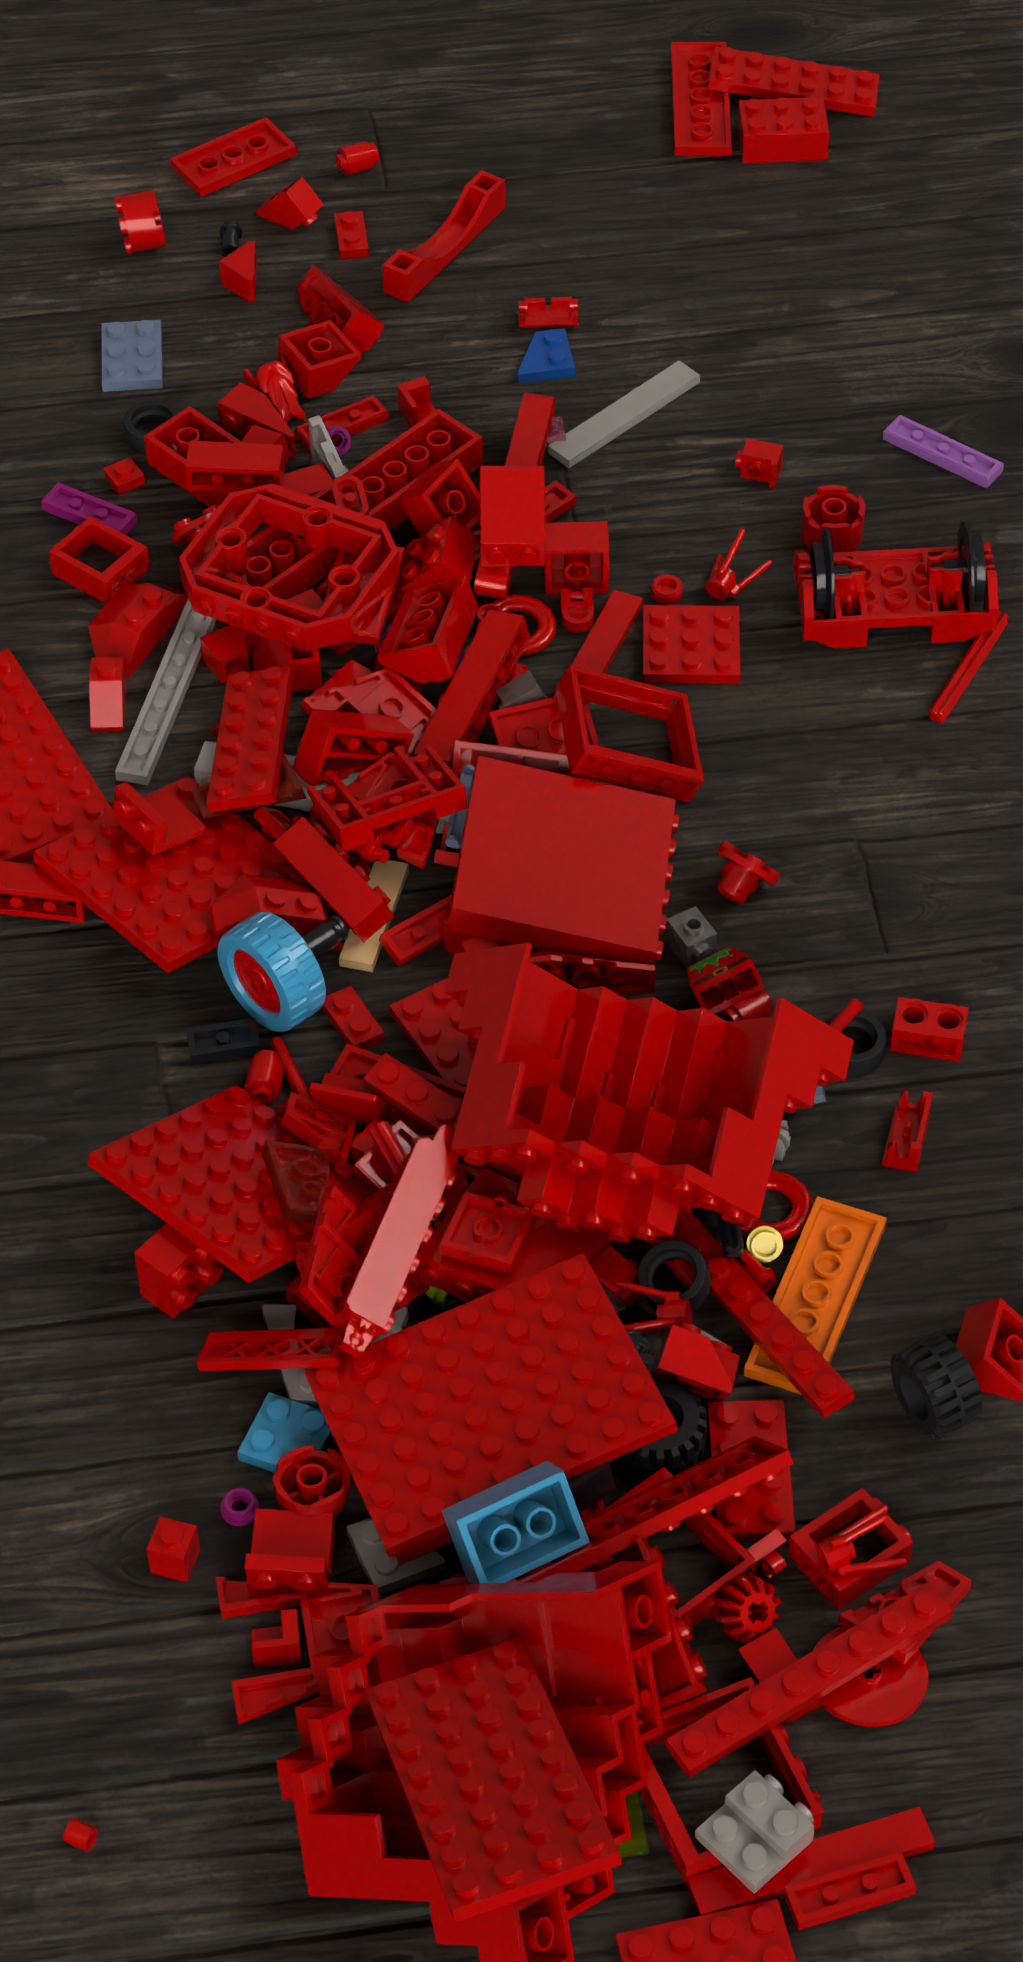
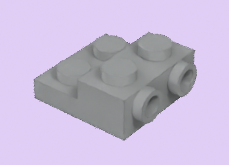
(757, 1830)

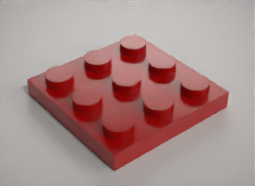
(691, 644)

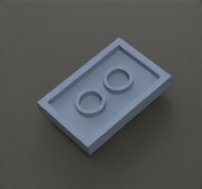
(132, 355)

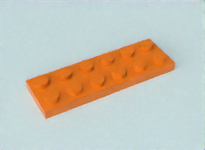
(822, 1281)

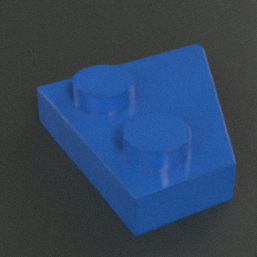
(547, 357)

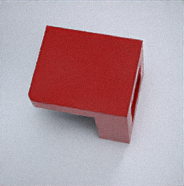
(415, 400)
(277, 1644)

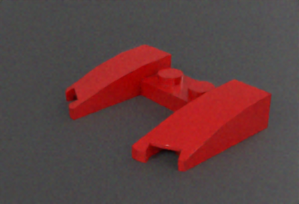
(353, 821)

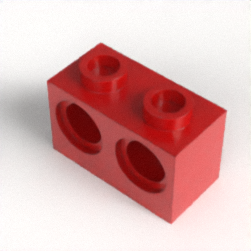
(929, 1029)

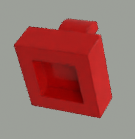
(766, 1555)

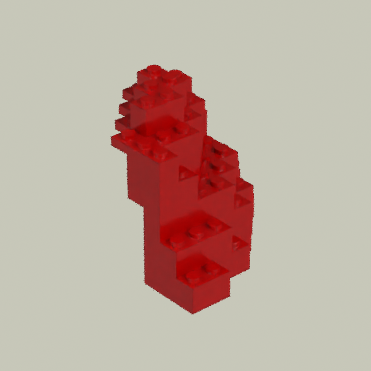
(624, 1102)
(594, 1658)

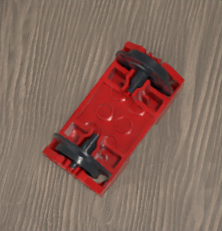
(896, 590)

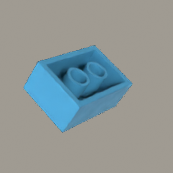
(516, 1525)

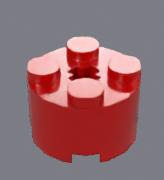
(140, 221)
(839, 512)

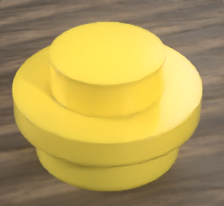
(764, 1243)

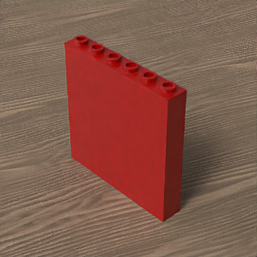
(563, 864)

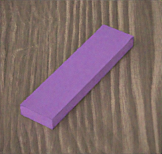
(943, 451)

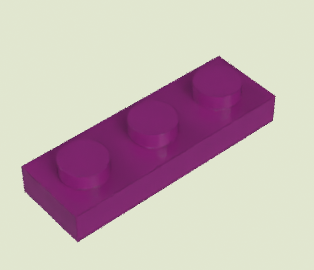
(78, 506)

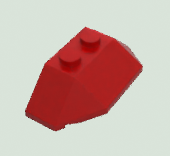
(135, 622)
(288, 899)

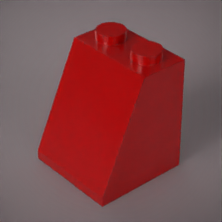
(512, 516)

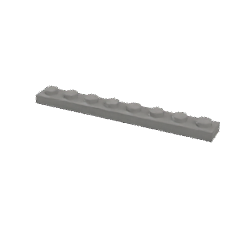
(164, 698)

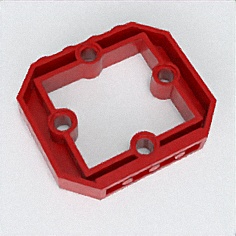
(352, 589)

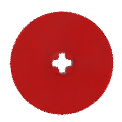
(885, 1698)

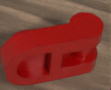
(577, 609)

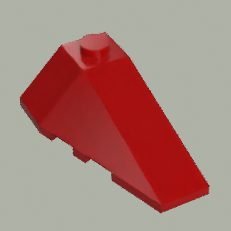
(328, 301)
(468, 752)
(587, 972)

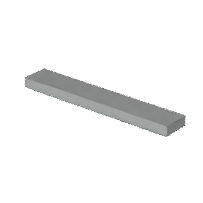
(624, 414)

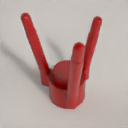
(723, 580)
(667, 1314)
(838, 1549)

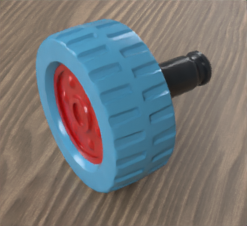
(277, 969)

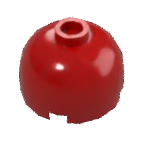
(311, 1481)

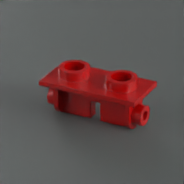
(560, 313)

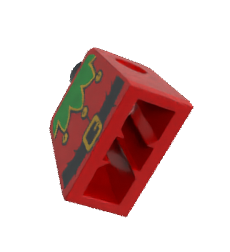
(724, 979)

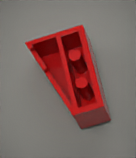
(346, 743)

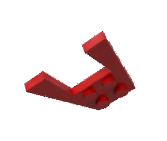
(324, 1628)

